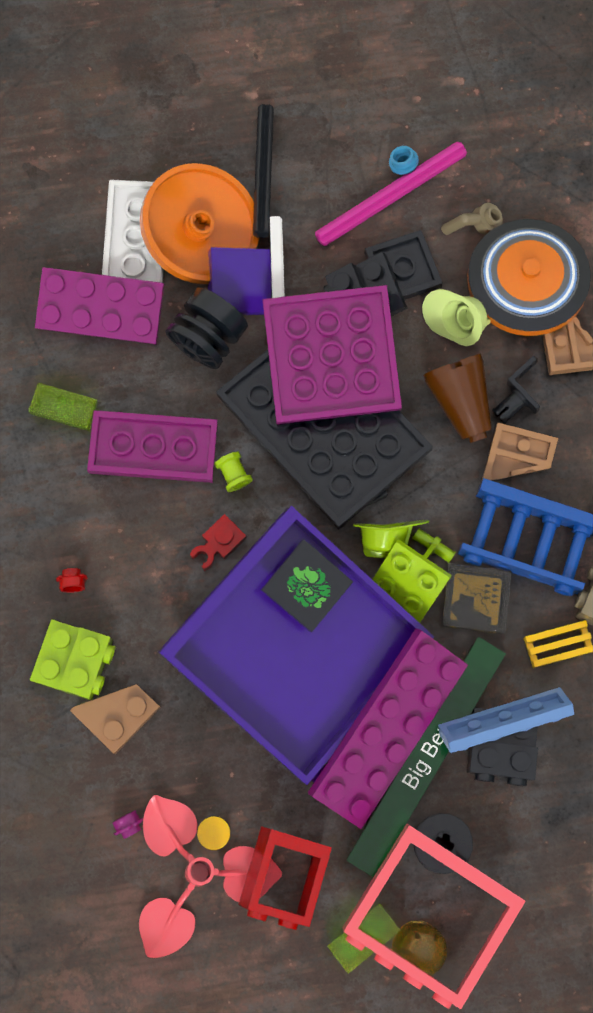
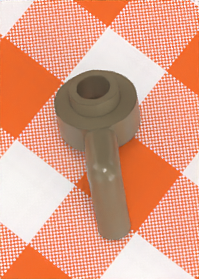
(483, 218)

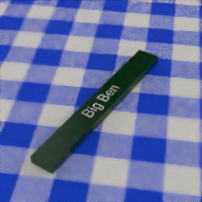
(423, 761)

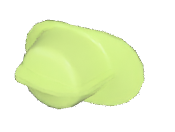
(455, 316)

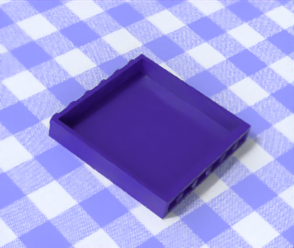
(273, 675)

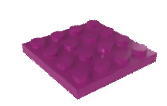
(332, 354)

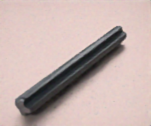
(263, 170)

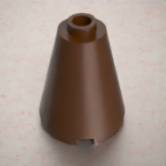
(463, 396)

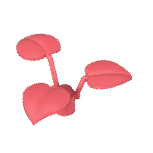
(167, 827)

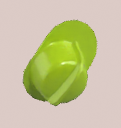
(380, 539)

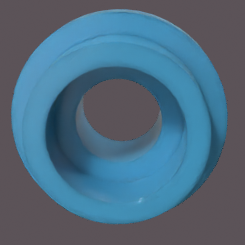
(403, 160)

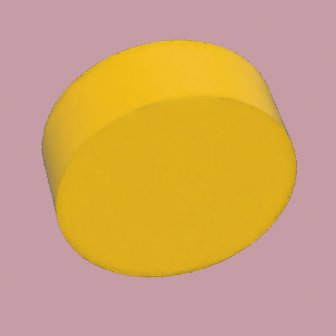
(213, 833)

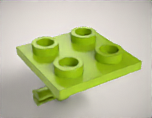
(412, 577)

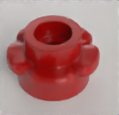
(71, 580)

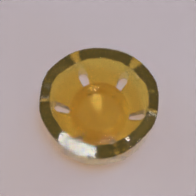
(424, 952)

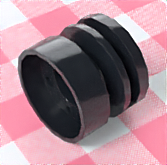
(206, 328)

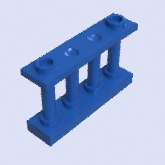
(552, 515)

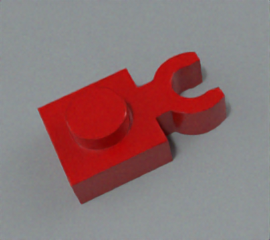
(221, 539)

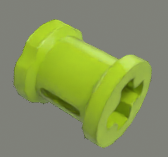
(233, 471)

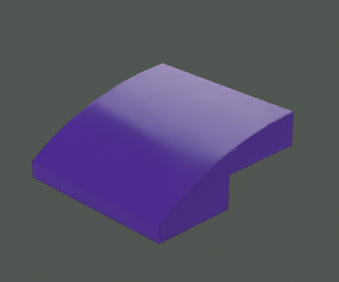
(241, 277)

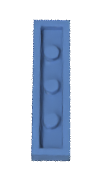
(505, 720)

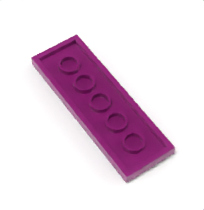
(388, 728)

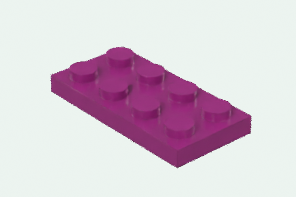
(99, 305)
(152, 446)

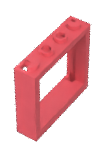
(390, 958)

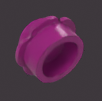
(127, 824)

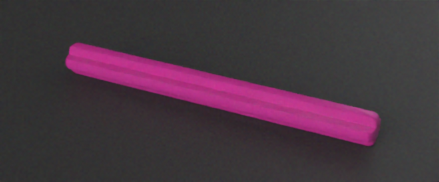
(390, 193)

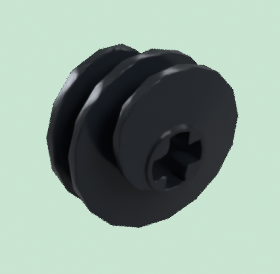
(457, 835)

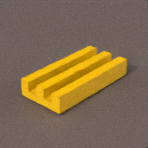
(585, 637)

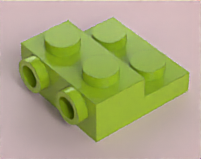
(73, 660)

